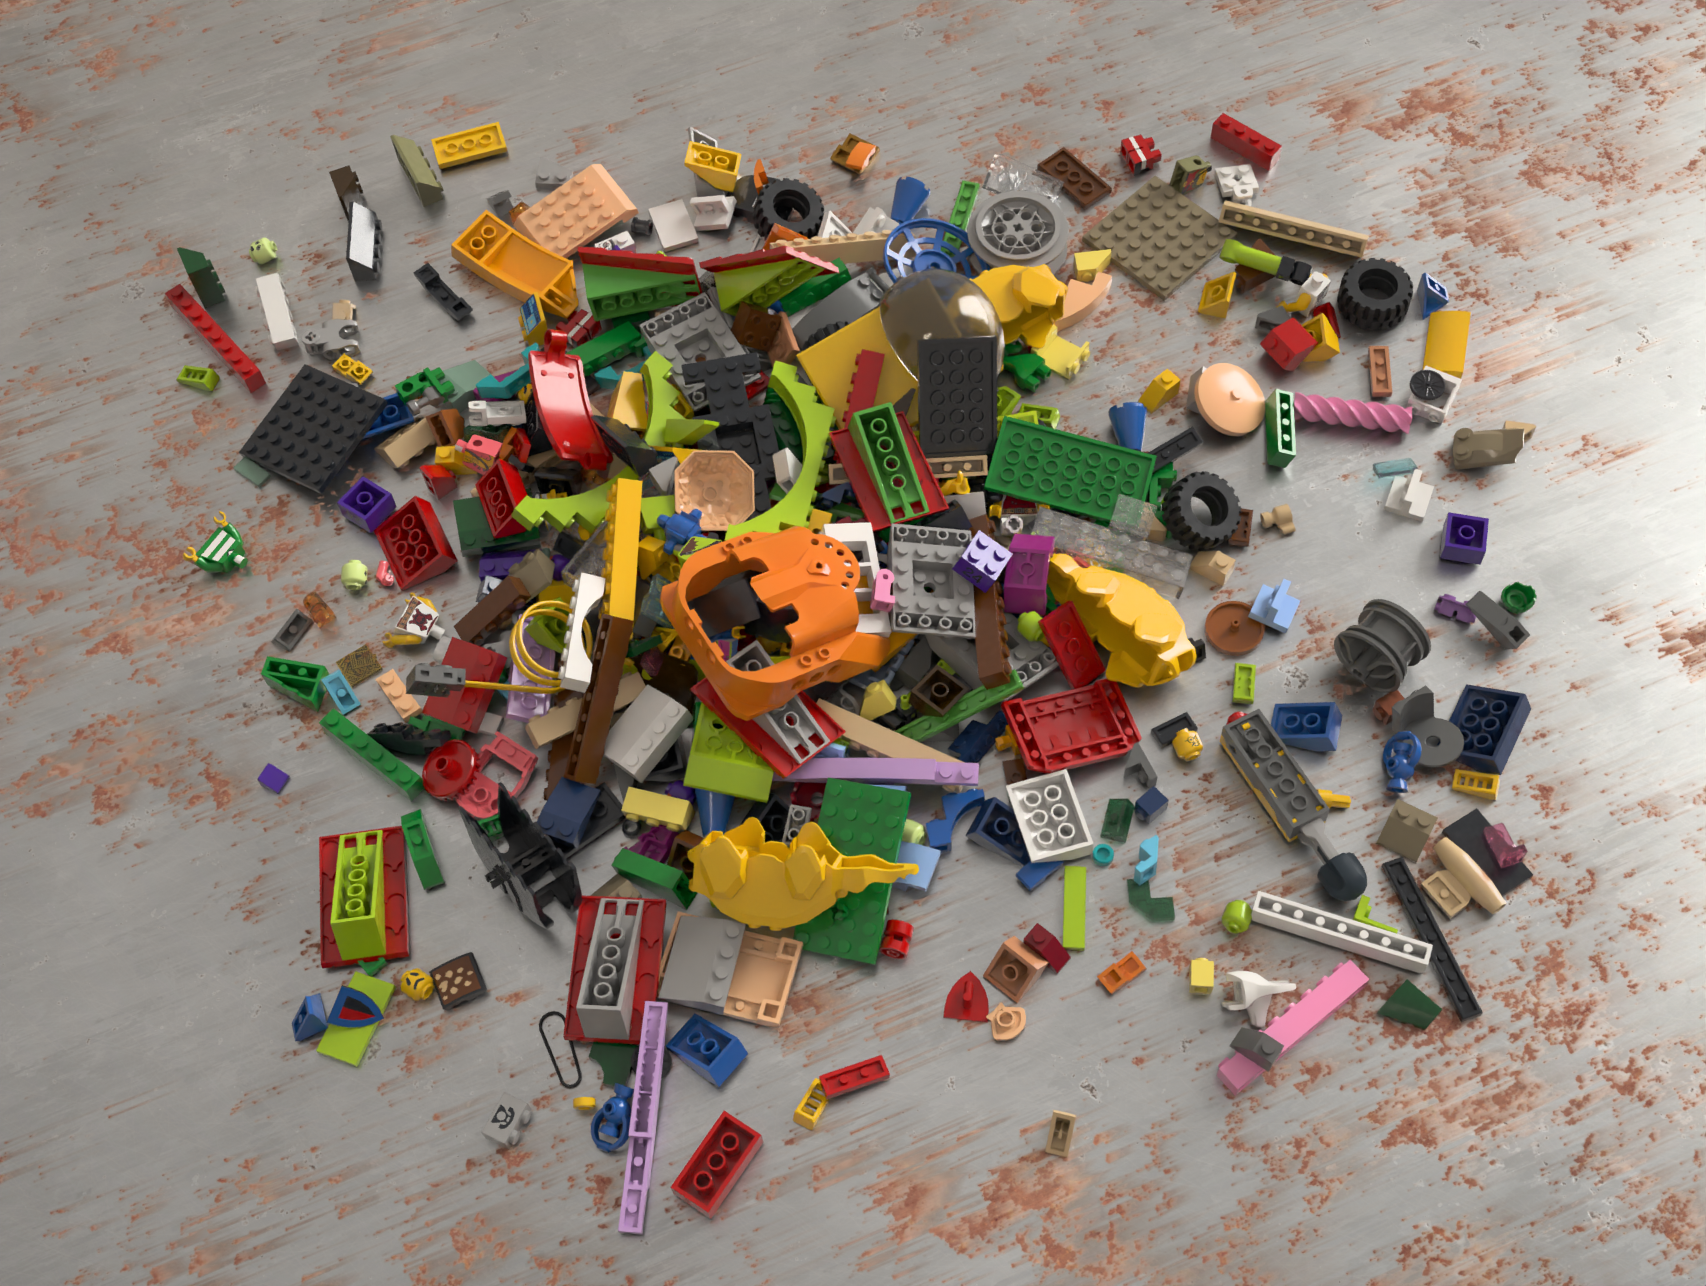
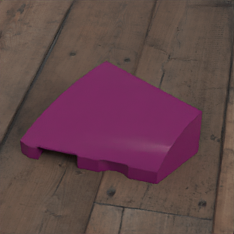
(655, 843)

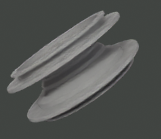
(1018, 231)

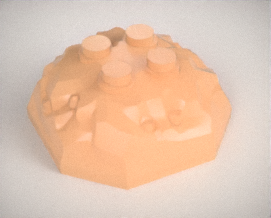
(716, 485)

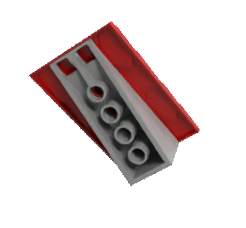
(781, 736)
(614, 968)

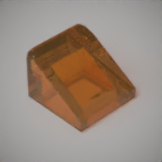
(517, 210)

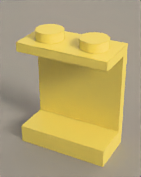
(1062, 355)

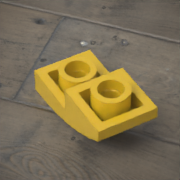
(352, 370)

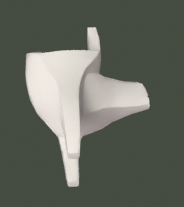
(1254, 994)

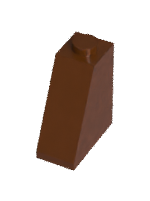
(1248, 277)

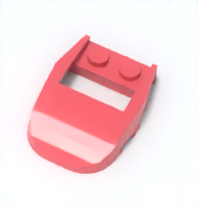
(483, 795)

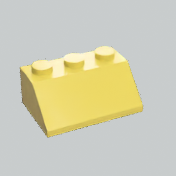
(657, 809)

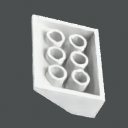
(646, 732)
(1050, 818)

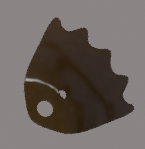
(673, 679)

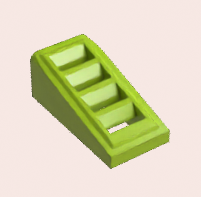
(200, 377)
(1051, 414)

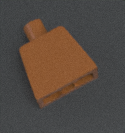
(446, 426)

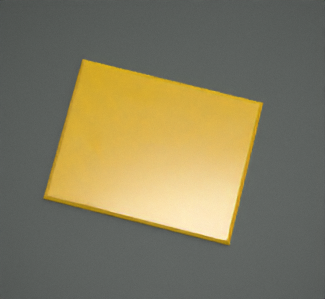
(833, 363)

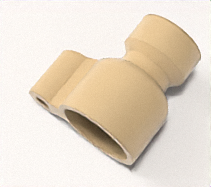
(1281, 517)

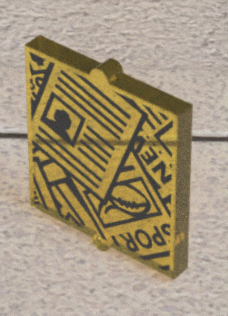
(359, 665)

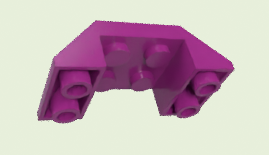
(1027, 574)

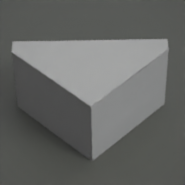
(663, 475)

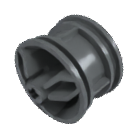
(1382, 645)

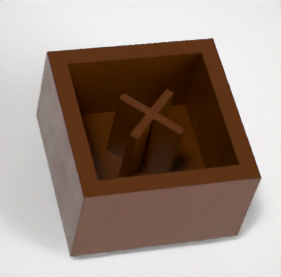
(755, 326)

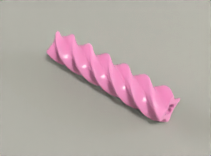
(1352, 412)

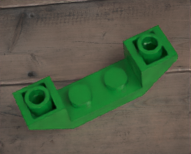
(1161, 480)
(421, 849)

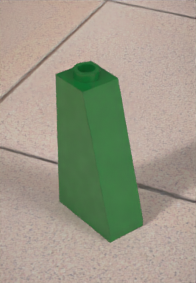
(654, 877)

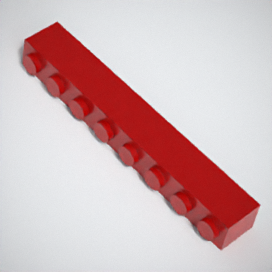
(215, 338)
(864, 388)

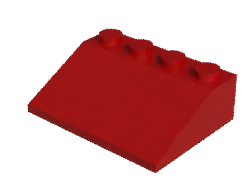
(415, 543)
(469, 705)

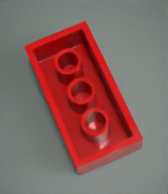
(717, 1164)

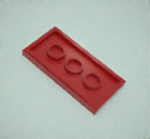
(1071, 645)

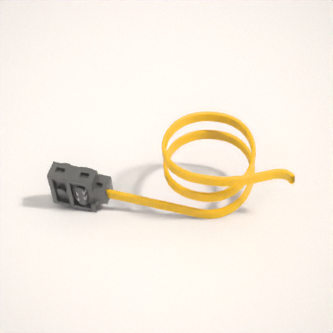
(442, 679)

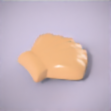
(1007, 1022)

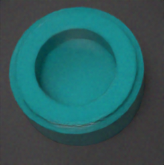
(1103, 855)

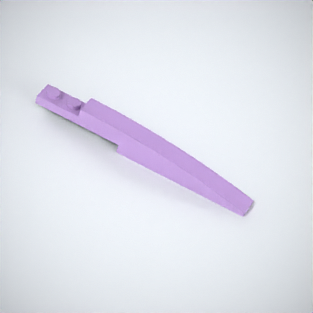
(885, 771)
(643, 1118)

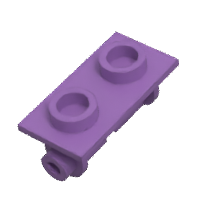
(1449, 605)

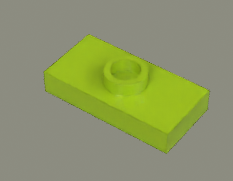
(1244, 683)

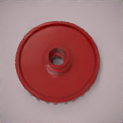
(450, 770)

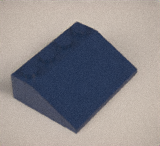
(1489, 726)

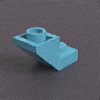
(1148, 855)

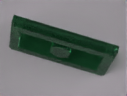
(1117, 820)

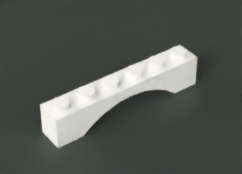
(577, 667)

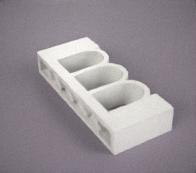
(857, 538)

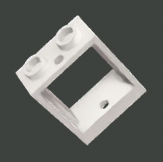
(1430, 412)

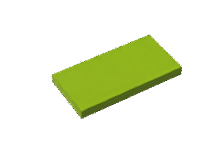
(350, 1043)

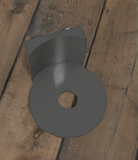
(1417, 716)

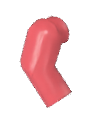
(382, 575)

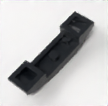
(441, 293)

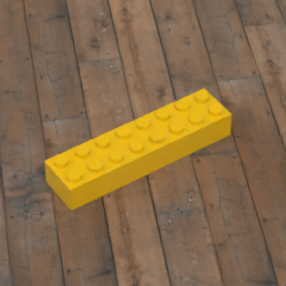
(621, 549)

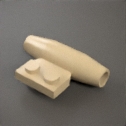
(1460, 882)

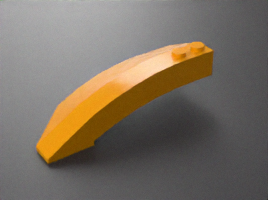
(517, 264)

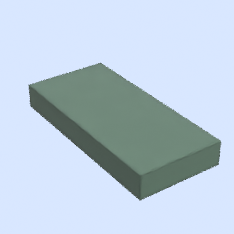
(252, 472)

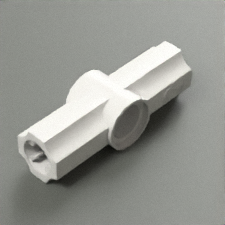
(1011, 526)

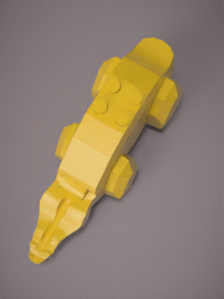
(1025, 301)
(1126, 619)
(778, 883)

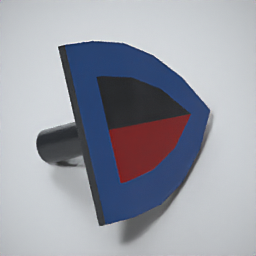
(354, 1009)

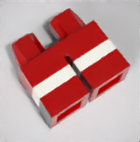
(1138, 153)
(580, 328)

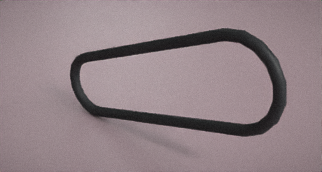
(551, 1055)

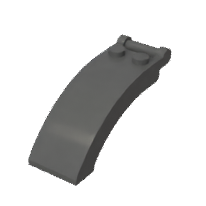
(844, 304)

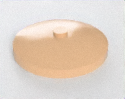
(1229, 399)

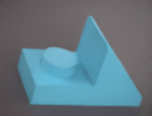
(340, 692)

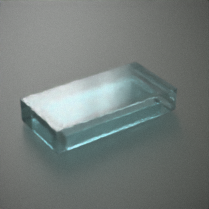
(1394, 468)

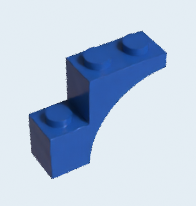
(953, 807)

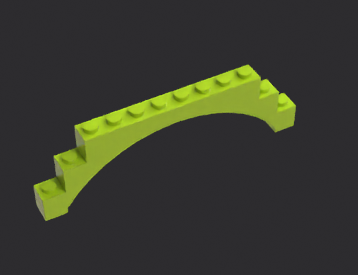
(814, 425)
(590, 507)

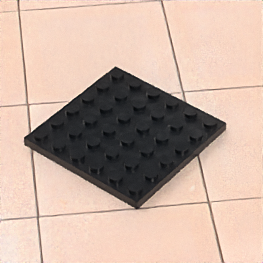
(313, 428)

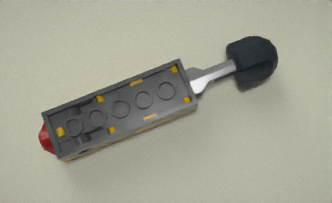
(1290, 798)

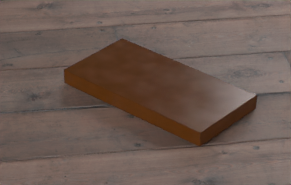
(1079, 181)

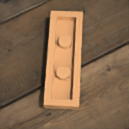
(396, 693)

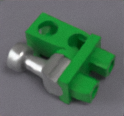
(425, 385)

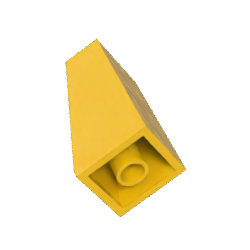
(628, 403)

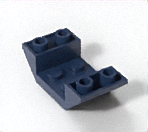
(834, 496)

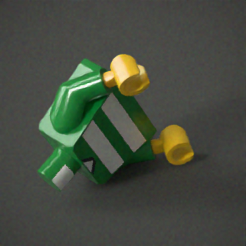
(221, 550)

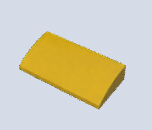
(1447, 341)

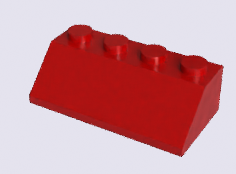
(500, 494)

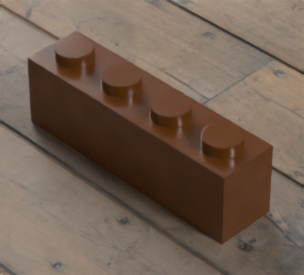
(492, 611)

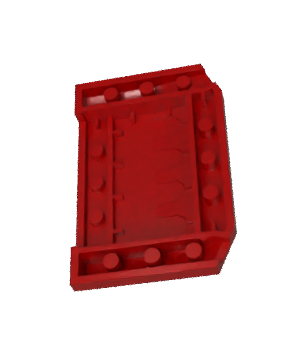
(1072, 727)

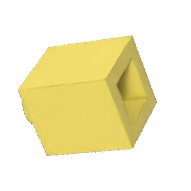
(1201, 976)

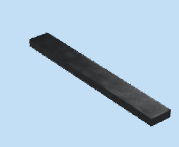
(1429, 932)

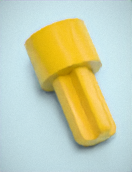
(1334, 800)

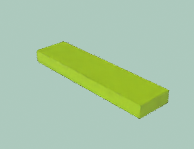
(1074, 908)

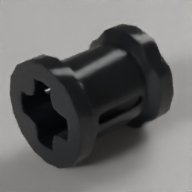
(642, 226)

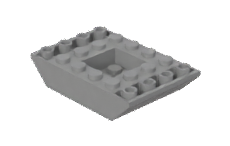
(690, 333)
(925, 559)
(1028, 658)

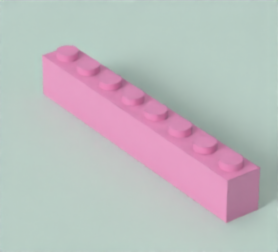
(1297, 1021)

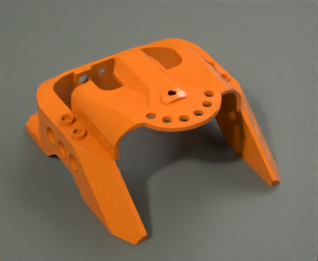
(822, 638)

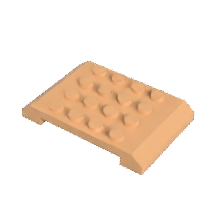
(576, 212)
(759, 979)

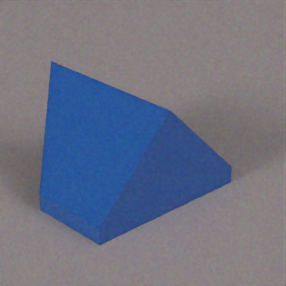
(1431, 295)
(309, 1018)

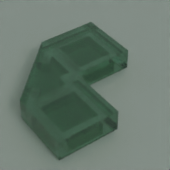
(1155, 908)

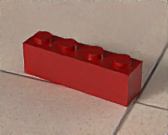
(1246, 141)

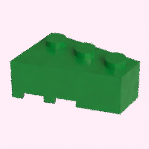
(297, 680)

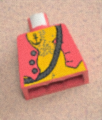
(479, 453)

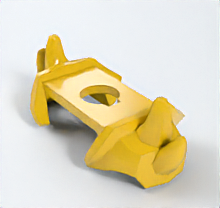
(957, 485)

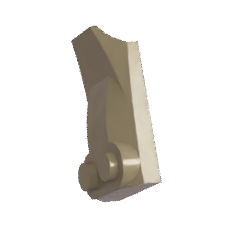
(1486, 447)

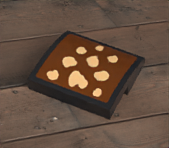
(458, 980)

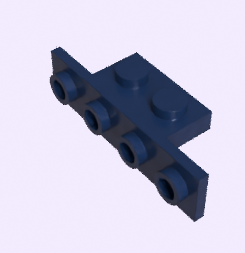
(978, 738)

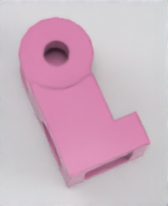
(880, 595)

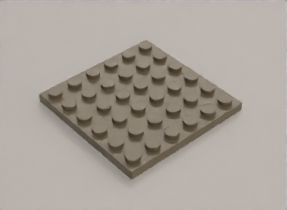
(1159, 237)

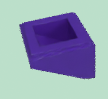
(272, 778)

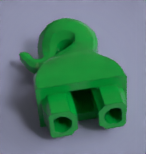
(1025, 367)

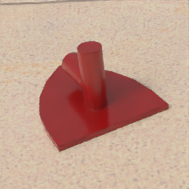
(967, 1000)

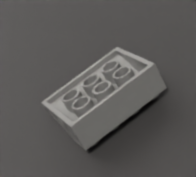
(702, 963)

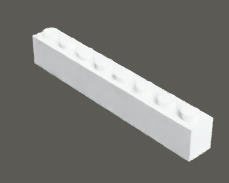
(1341, 932)

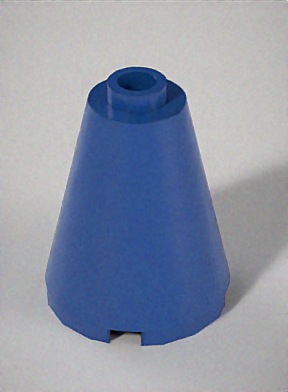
(908, 199)
(1129, 424)
(713, 810)

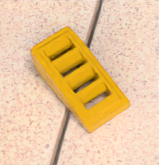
(1475, 790)
(806, 1116)

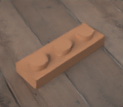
(1380, 371)

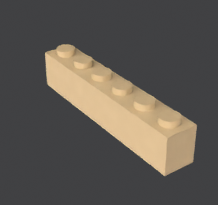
(563, 720)

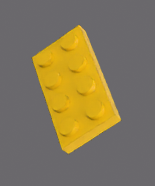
(469, 145)

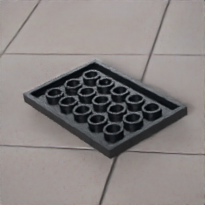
(957, 396)

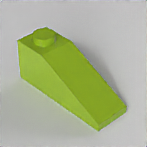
(687, 431)

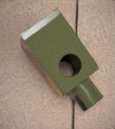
(1189, 174)

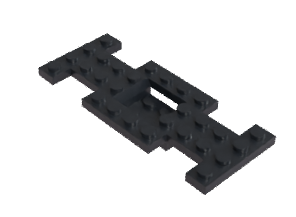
(737, 420)

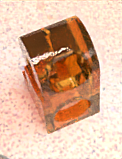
(318, 609)

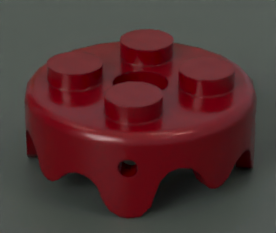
(803, 794)

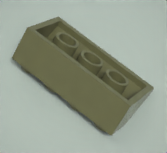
(417, 170)

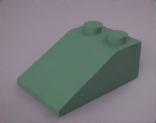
(464, 380)

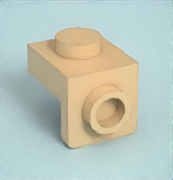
(343, 310)

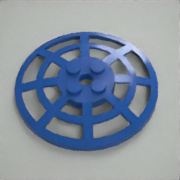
(929, 257)

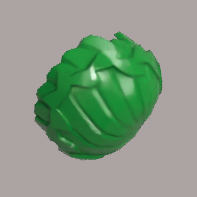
(1518, 597)

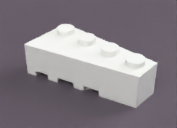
(277, 311)

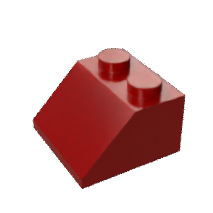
(1289, 344)

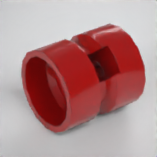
(897, 937)

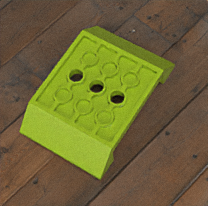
(724, 762)

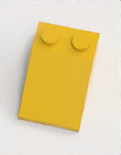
(713, 164)

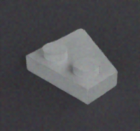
(551, 174)

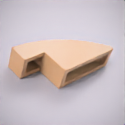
(1083, 300)

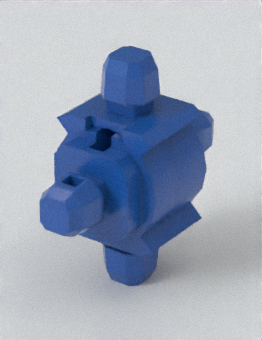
(680, 528)

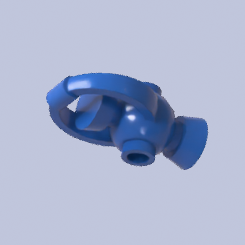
(1400, 766)
(616, 1111)

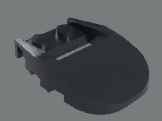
(747, 195)

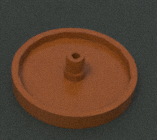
(1232, 630)

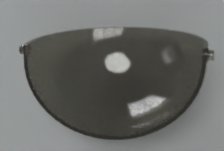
(936, 306)

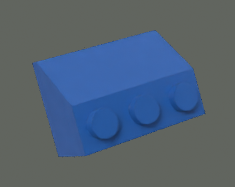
(393, 416)

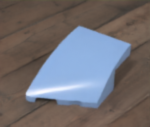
(924, 857)

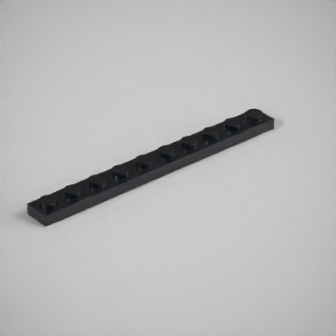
(1165, 453)

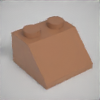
(1015, 968)

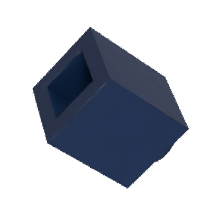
(1150, 805)

